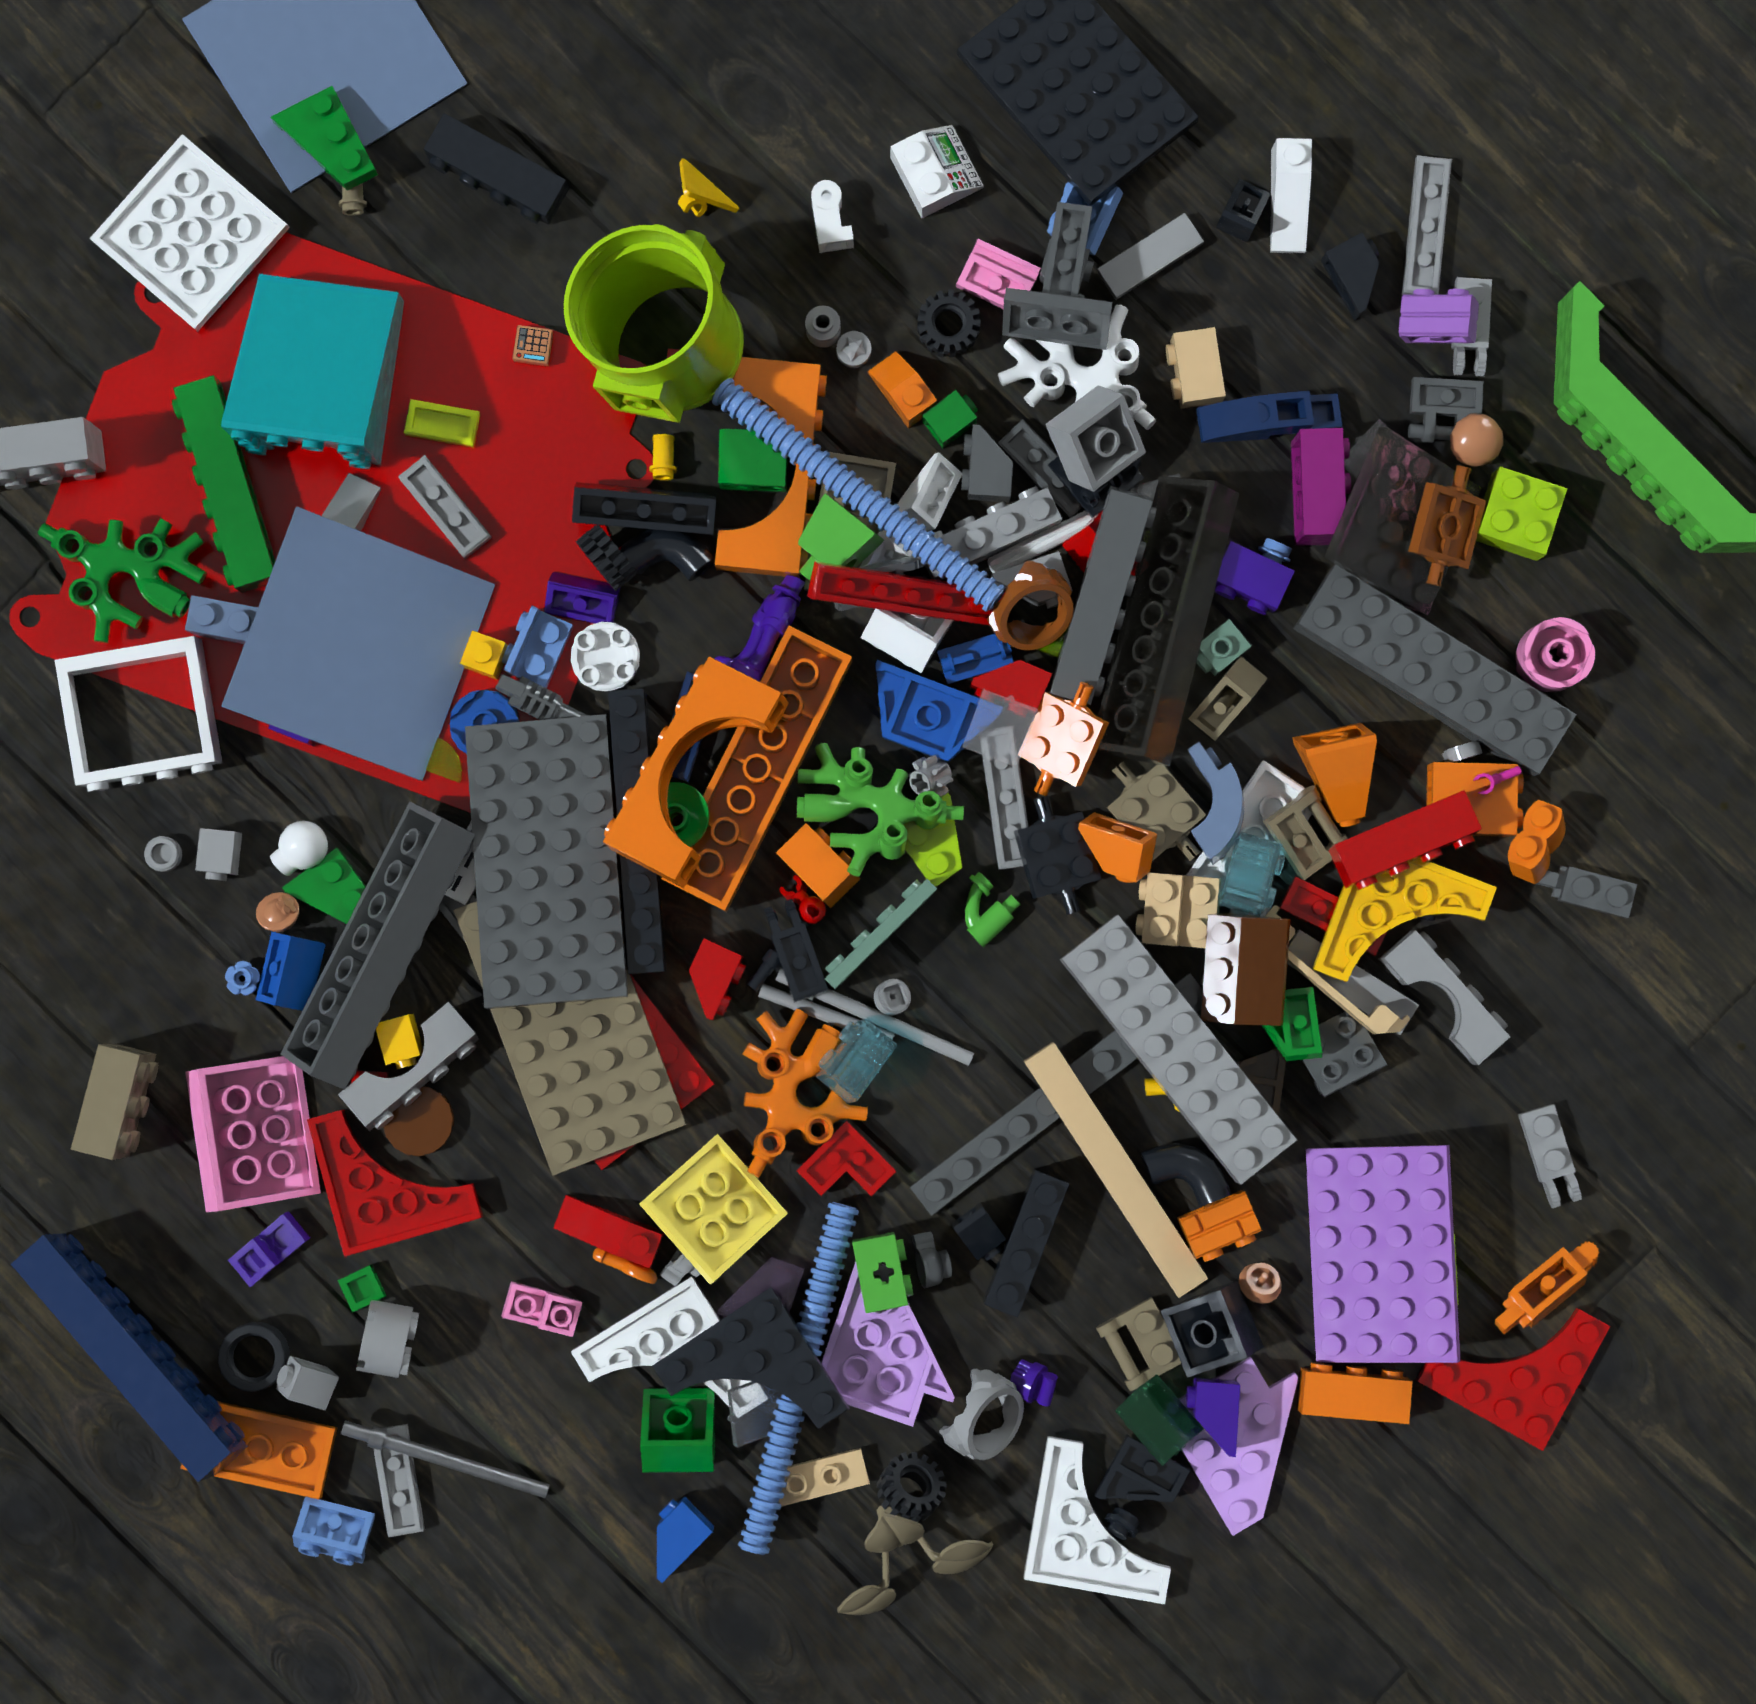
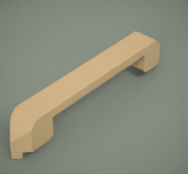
(1380, 1018)

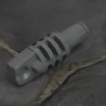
(535, 699)

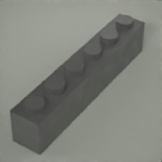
(1102, 593)

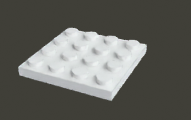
(189, 232)

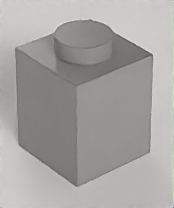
(218, 853)
(306, 1382)

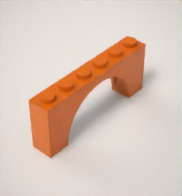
(772, 543)
(715, 702)

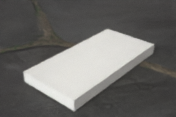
(1263, 796)

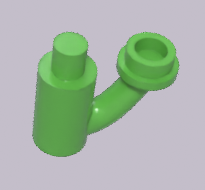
(994, 920)

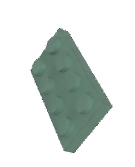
(889, 922)

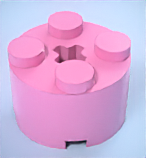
(1572, 646)

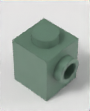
(1221, 648)

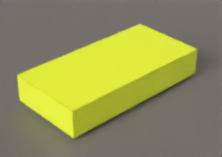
(442, 423)

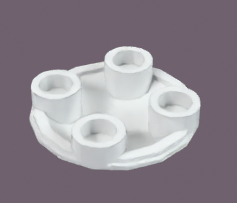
(605, 656)

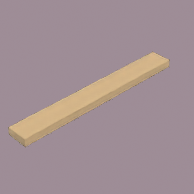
(1115, 1169)

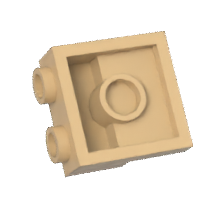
(1177, 909)

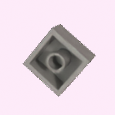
(1096, 438)

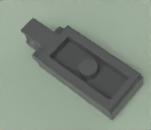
(1591, 890)

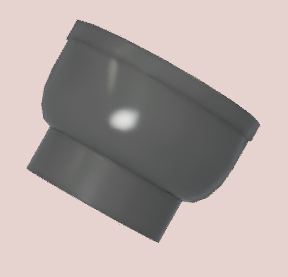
(930, 1264)

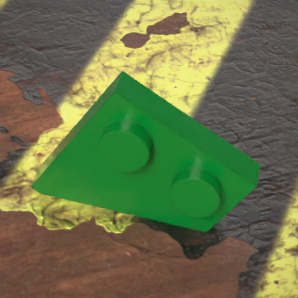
(329, 886)

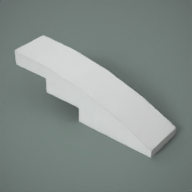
(923, 500)

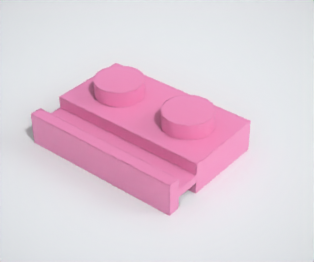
(992, 271)

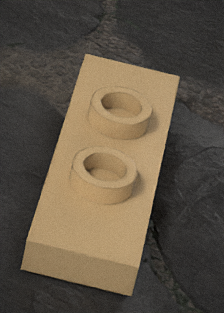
(825, 1476)

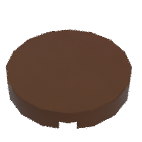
(421, 1125)

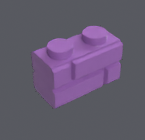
(1438, 317)

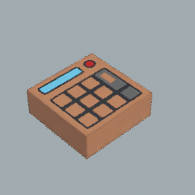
(533, 345)

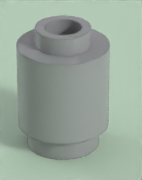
(823, 336)

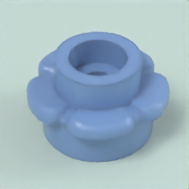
(1275, 551)
(251, 975)

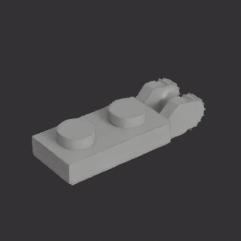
(1481, 290)
(1549, 1152)

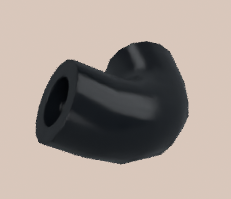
(670, 546)
(1190, 1165)

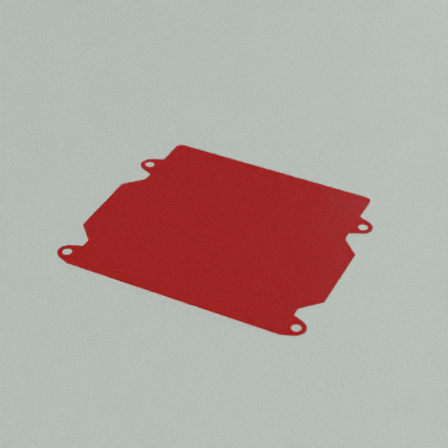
(531, 446)

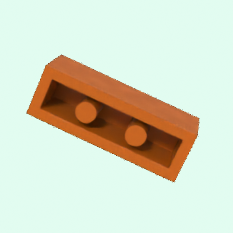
(1355, 1394)

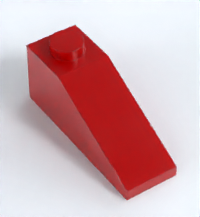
(609, 1231)

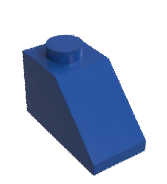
(679, 1535)

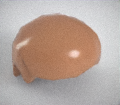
(1476, 440)

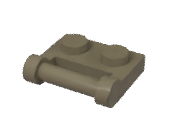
(1298, 838)
(1151, 1338)

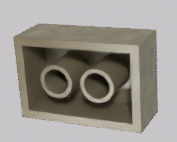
(115, 1101)

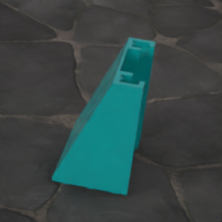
(315, 369)

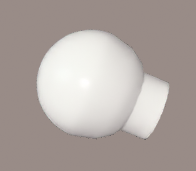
(300, 847)

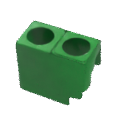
(750, 463)

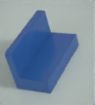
(289, 971)

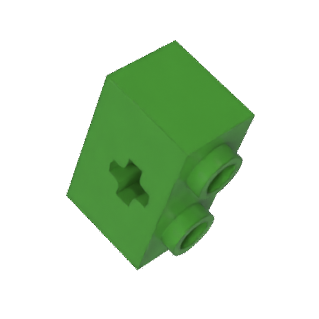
(880, 1294)

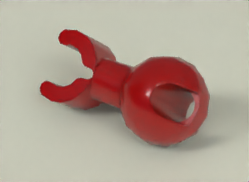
(810, 907)

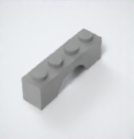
(1474, 1029)
(377, 1097)

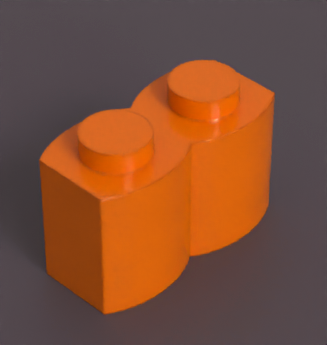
(1540, 837)

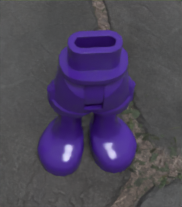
(769, 624)

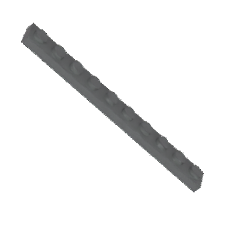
(1028, 1118)

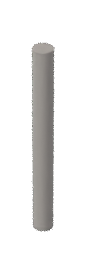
(812, 1009)

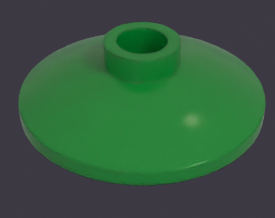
(690, 804)

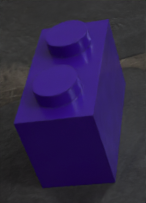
(1252, 578)

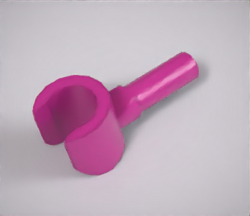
(1498, 778)

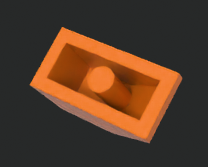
(903, 388)
(1119, 847)

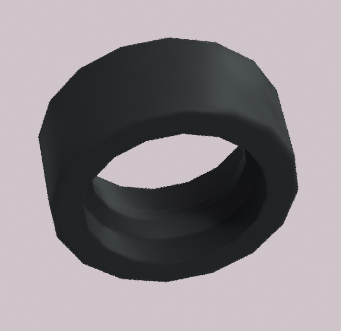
(229, 1344)

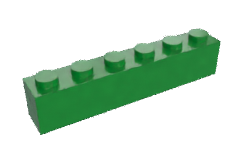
(226, 484)

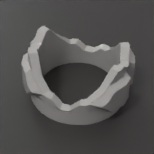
(984, 1389)

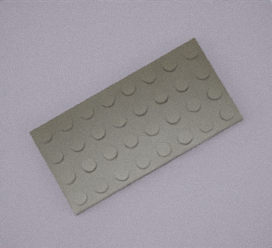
(583, 1070)

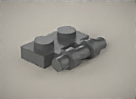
(1442, 398)

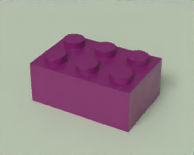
(1318, 483)

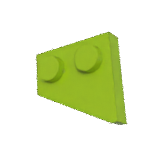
(935, 849)

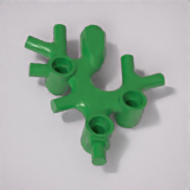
(112, 557)

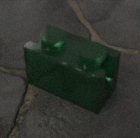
(1159, 1419)

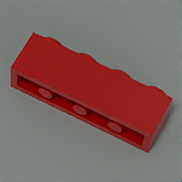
(1404, 840)

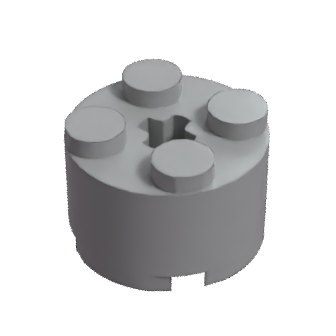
(385, 1338)

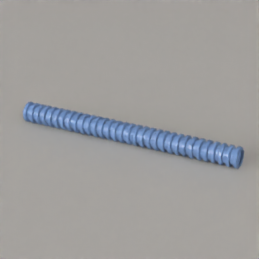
(856, 493)
(789, 1413)

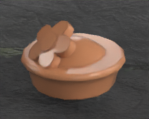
(277, 912)
(1260, 1283)

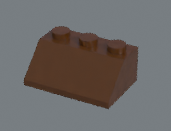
(1245, 969)

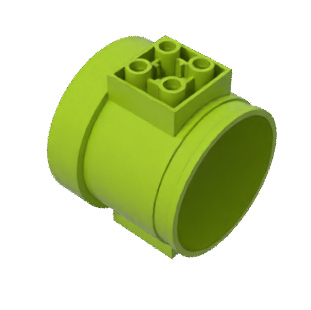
(615, 281)

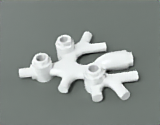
(1064, 370)

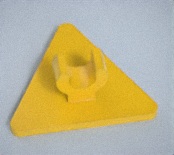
(700, 191)

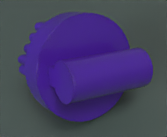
(1034, 1382)

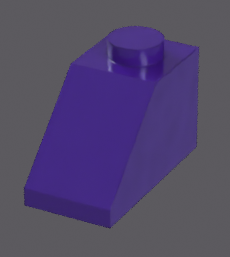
(1216, 1409)

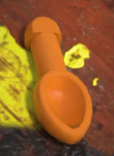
(628, 1267)

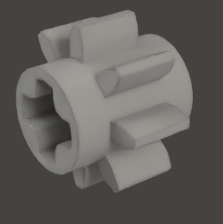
(930, 775)

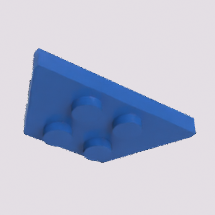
(923, 712)

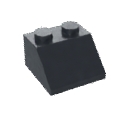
(1212, 1329)

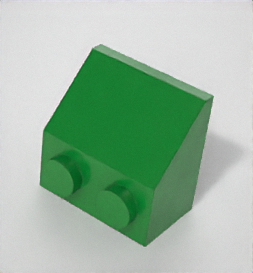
(678, 1431)

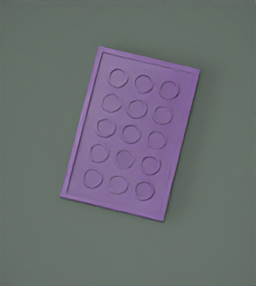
(1383, 1254)

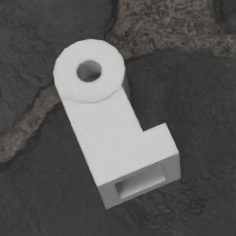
(826, 207)

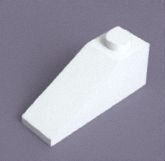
(1290, 194)

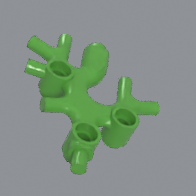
(856, 792)

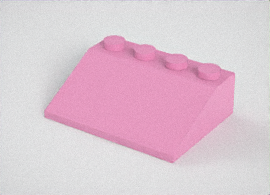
(252, 1133)

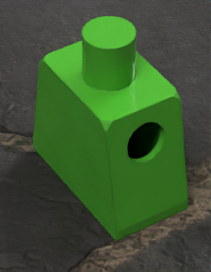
(836, 537)

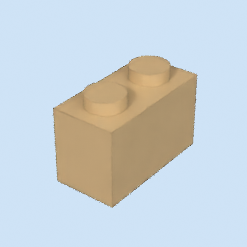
(1196, 368)

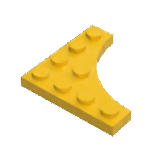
(1393, 900)

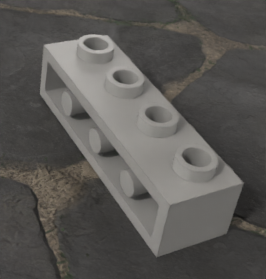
(1002, 527)

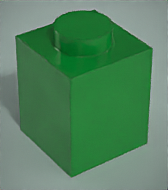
(950, 418)

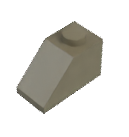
(1228, 698)

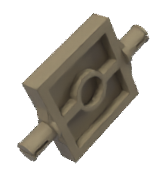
(1158, 805)

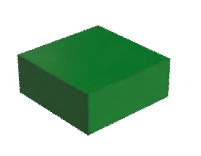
(361, 1288)

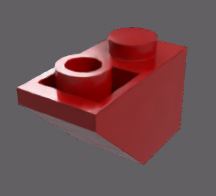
(1017, 679)
(712, 975)

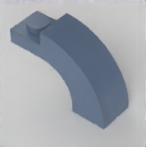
(1226, 814)

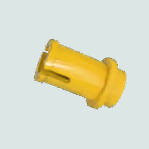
(663, 457)

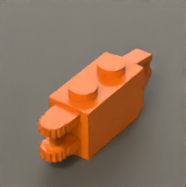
(1547, 1287)

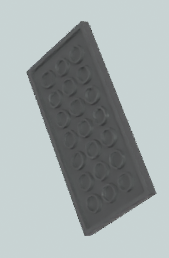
(542, 864)

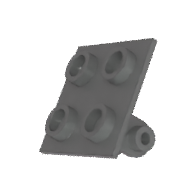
(1346, 1055)

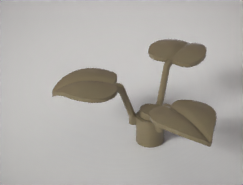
(893, 1532)

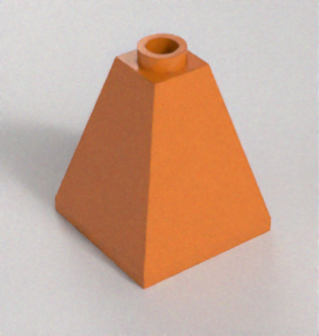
(1341, 768)

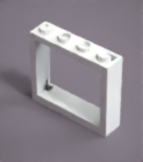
(166, 768)

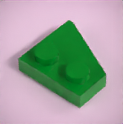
(1300, 1032)

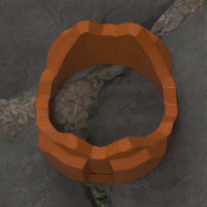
(1023, 636)

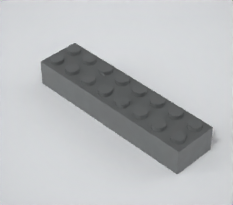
(1434, 671)
(377, 946)

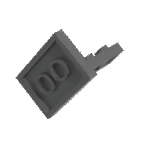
(1057, 311)

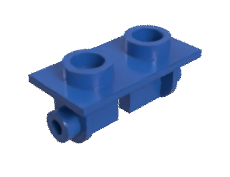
(974, 658)

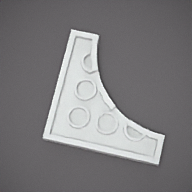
(652, 1335)
(1071, 1543)

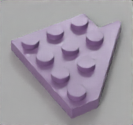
(882, 1357)
(1243, 1483)

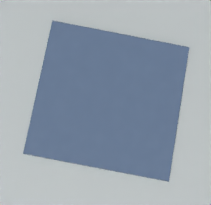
(282, 51)
(357, 644)

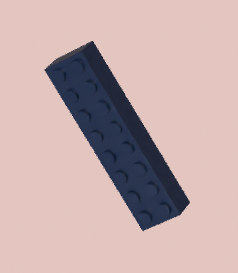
(130, 1354)

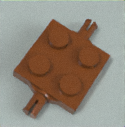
(1447, 525)

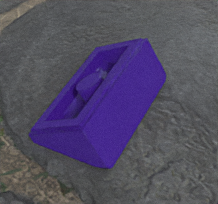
(581, 598)

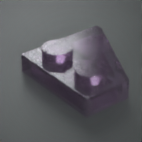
(773, 1273)

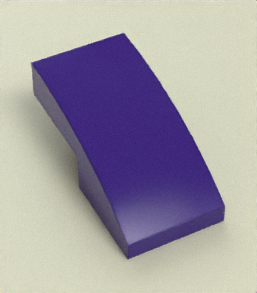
(269, 1249)

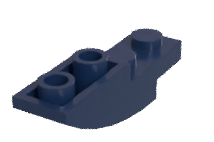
(1267, 415)

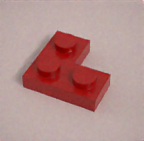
(846, 1152)

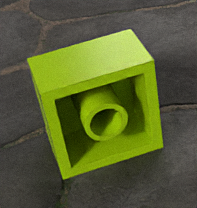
(1520, 513)

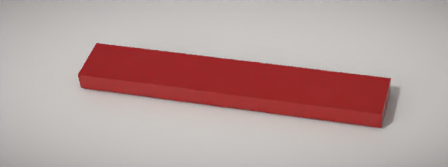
(893, 593)

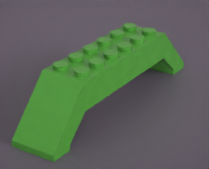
(1637, 442)

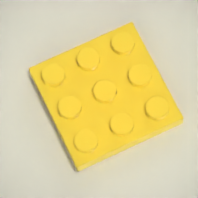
(713, 1209)

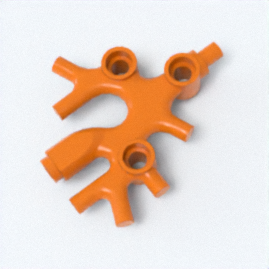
(780, 1103)

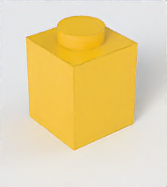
(484, 655)
(400, 1041)

